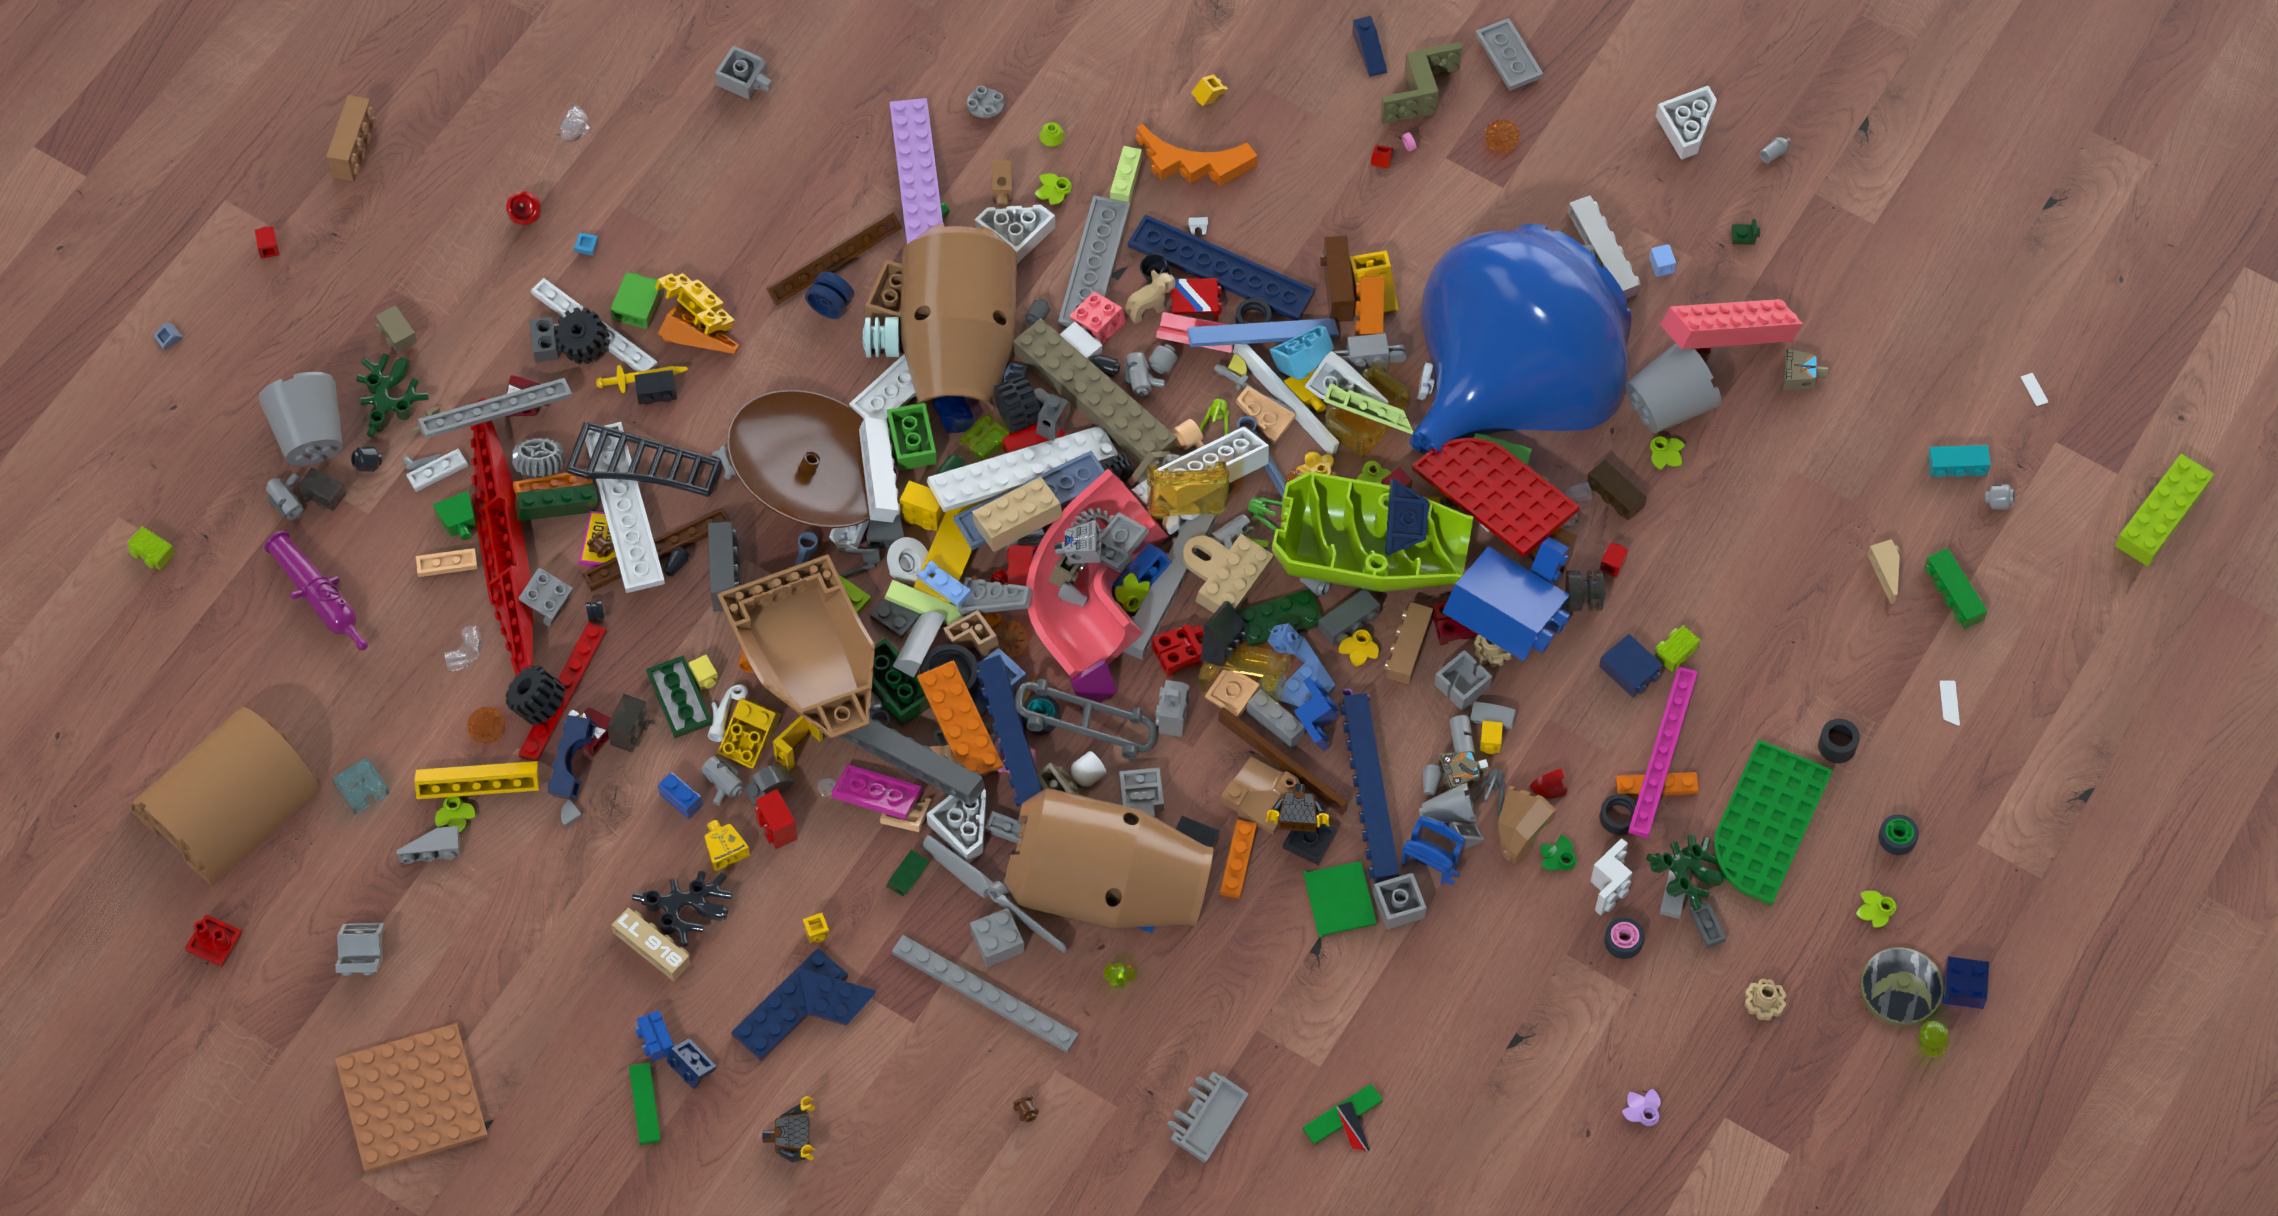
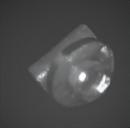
(826, 786)

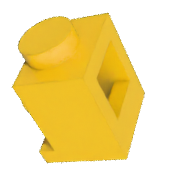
(817, 931)

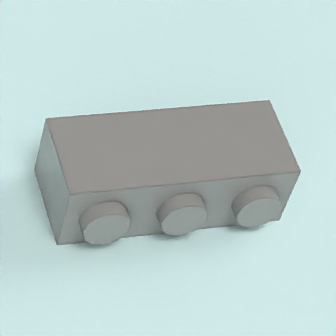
(1275, 719)

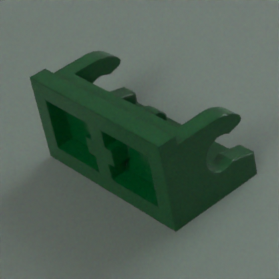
(907, 873)

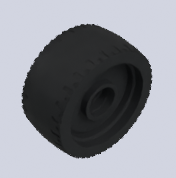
(963, 659)

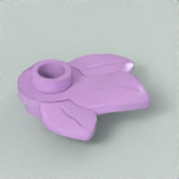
(1641, 1106)

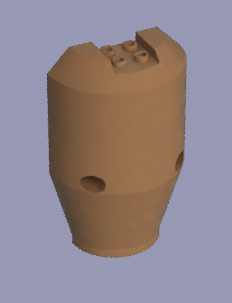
(958, 311)
(1085, 853)

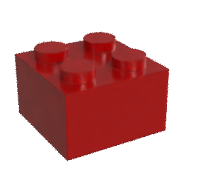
(775, 819)

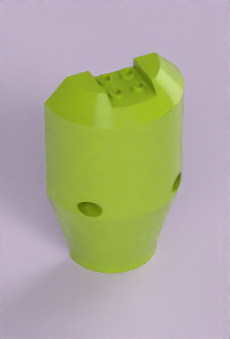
(1338, 536)

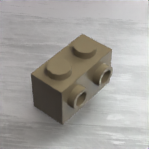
(396, 329)
(1065, 572)
(1056, 778)

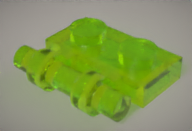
(985, 442)

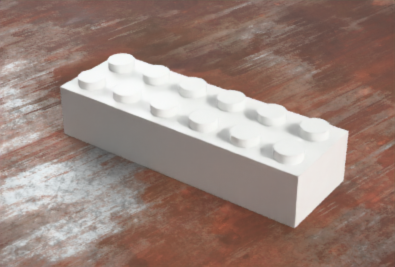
(1239, 449)

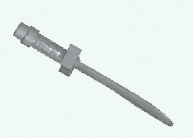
(1241, 381)

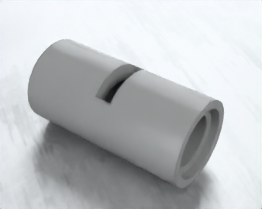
(1462, 734)

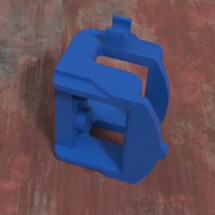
(1432, 854)

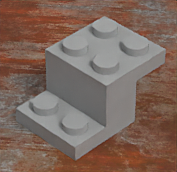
(360, 948)

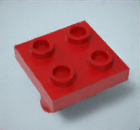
(213, 940)

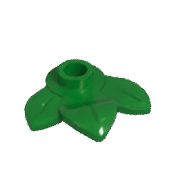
(1557, 853)

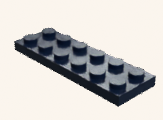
(782, 1008)

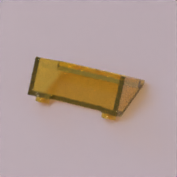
(1255, 661)

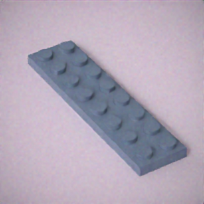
(1064, 481)

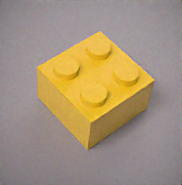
(921, 507)

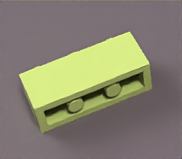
(1126, 174)

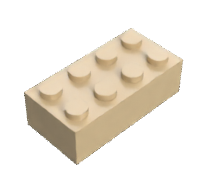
(1017, 514)

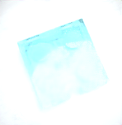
(356, 796)

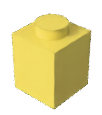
(703, 672)

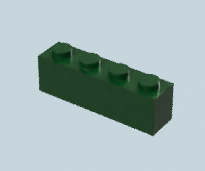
(555, 502)

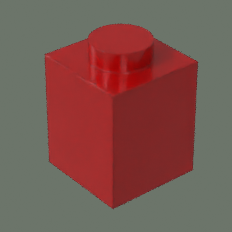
(267, 242)
(1614, 559)

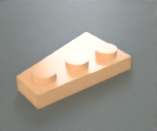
(1269, 415)

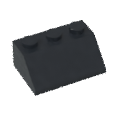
(1223, 635)

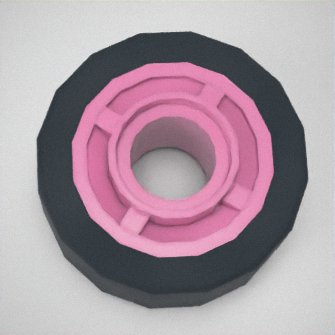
(1619, 947)

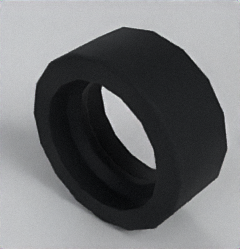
(1252, 304)
(1617, 799)

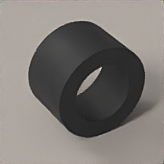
(1835, 753)

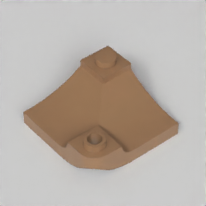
(1256, 792)

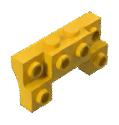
(698, 301)

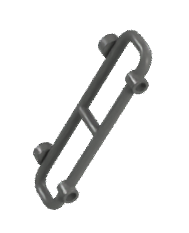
(1036, 720)

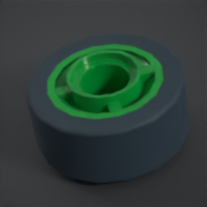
(1898, 824)

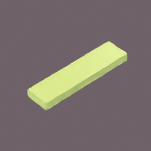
(921, 602)

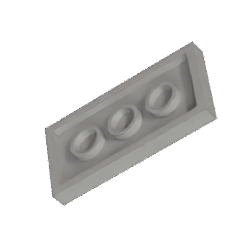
(1509, 54)

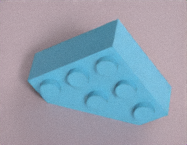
(1302, 352)

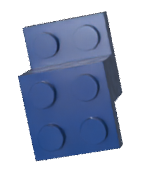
(1317, 713)

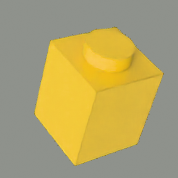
(1491, 737)

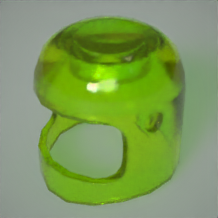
(1932, 1038)

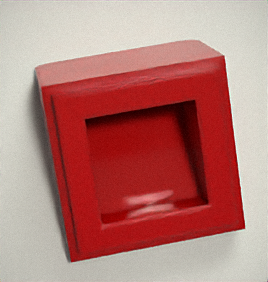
(1381, 156)

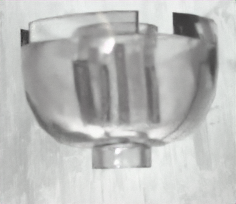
(574, 124)

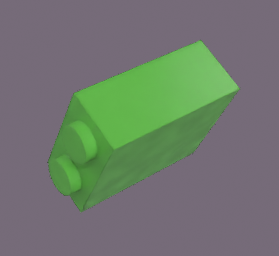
(636, 300)

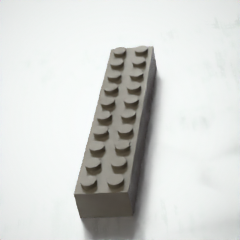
(1092, 392)

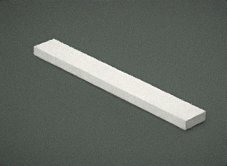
(618, 344)
(1288, 398)

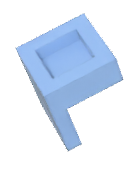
(1662, 260)

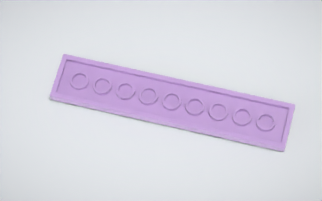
(916, 166)

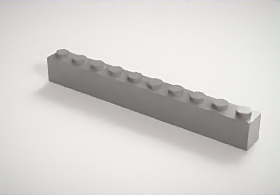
(1167, 586)

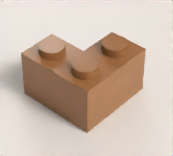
(971, 632)

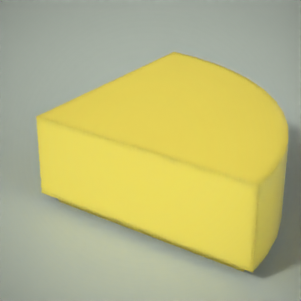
(1237, 365)

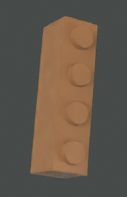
(1409, 642)

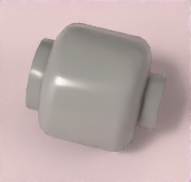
(1163, 358)
(2000, 497)

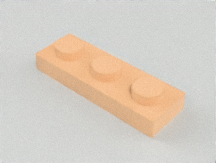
(446, 562)

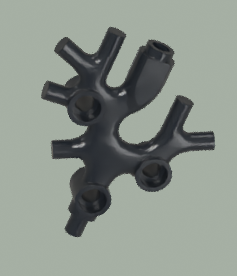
(677, 899)

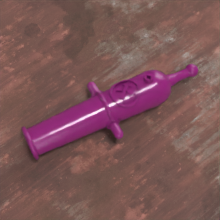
(315, 587)

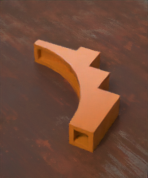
(1193, 165)

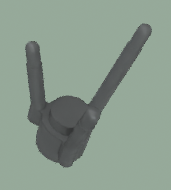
(870, 556)
(1493, 781)

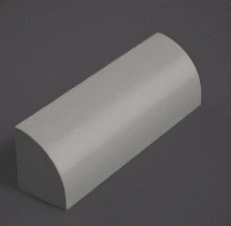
(918, 642)

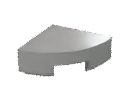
(569, 813)

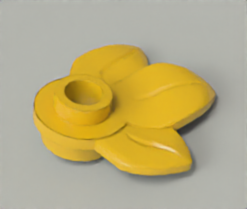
(1316, 463)
(1359, 650)

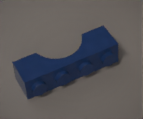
(576, 733)

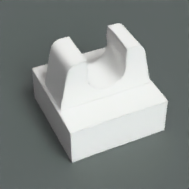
(1200, 222)

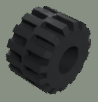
(581, 335)
(1017, 403)
(535, 695)

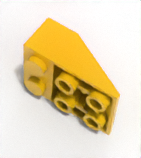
(1375, 265)
(749, 732)

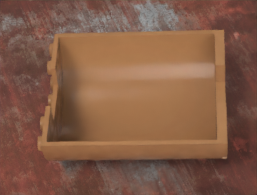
(227, 794)

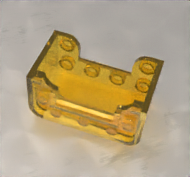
(1362, 433)

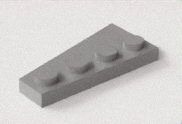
(994, 597)

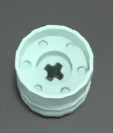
(882, 337)

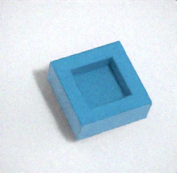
(586, 244)

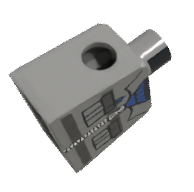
(1081, 544)

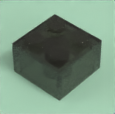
(628, 723)

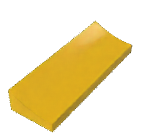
(947, 551)

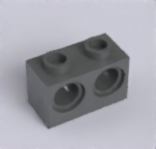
(543, 339)

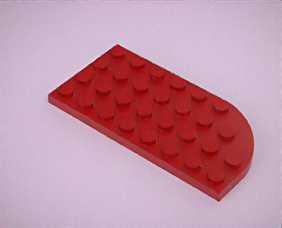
(1497, 491)

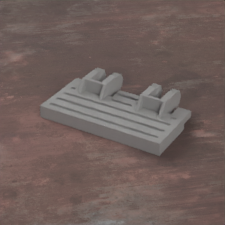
(1210, 1113)

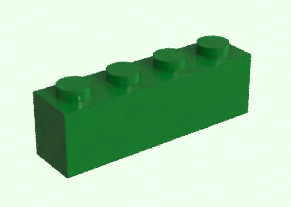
(1955, 588)

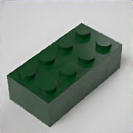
(896, 689)

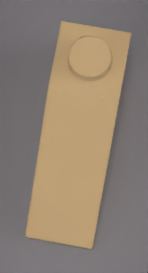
(1885, 561)

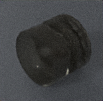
(1584, 590)

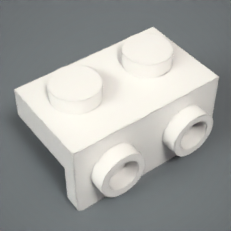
(848, 536)

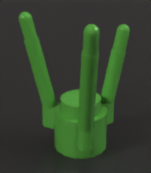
(1260, 507)

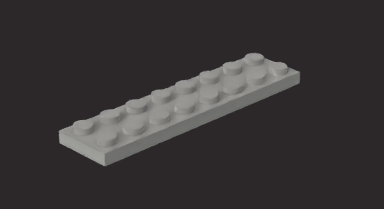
(1095, 254)

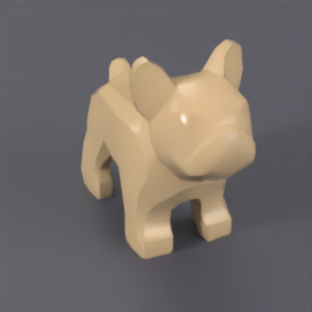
(1150, 296)

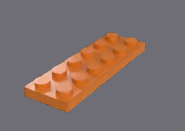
(959, 719)

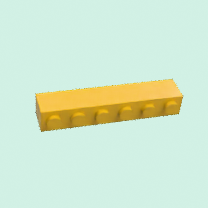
(477, 780)

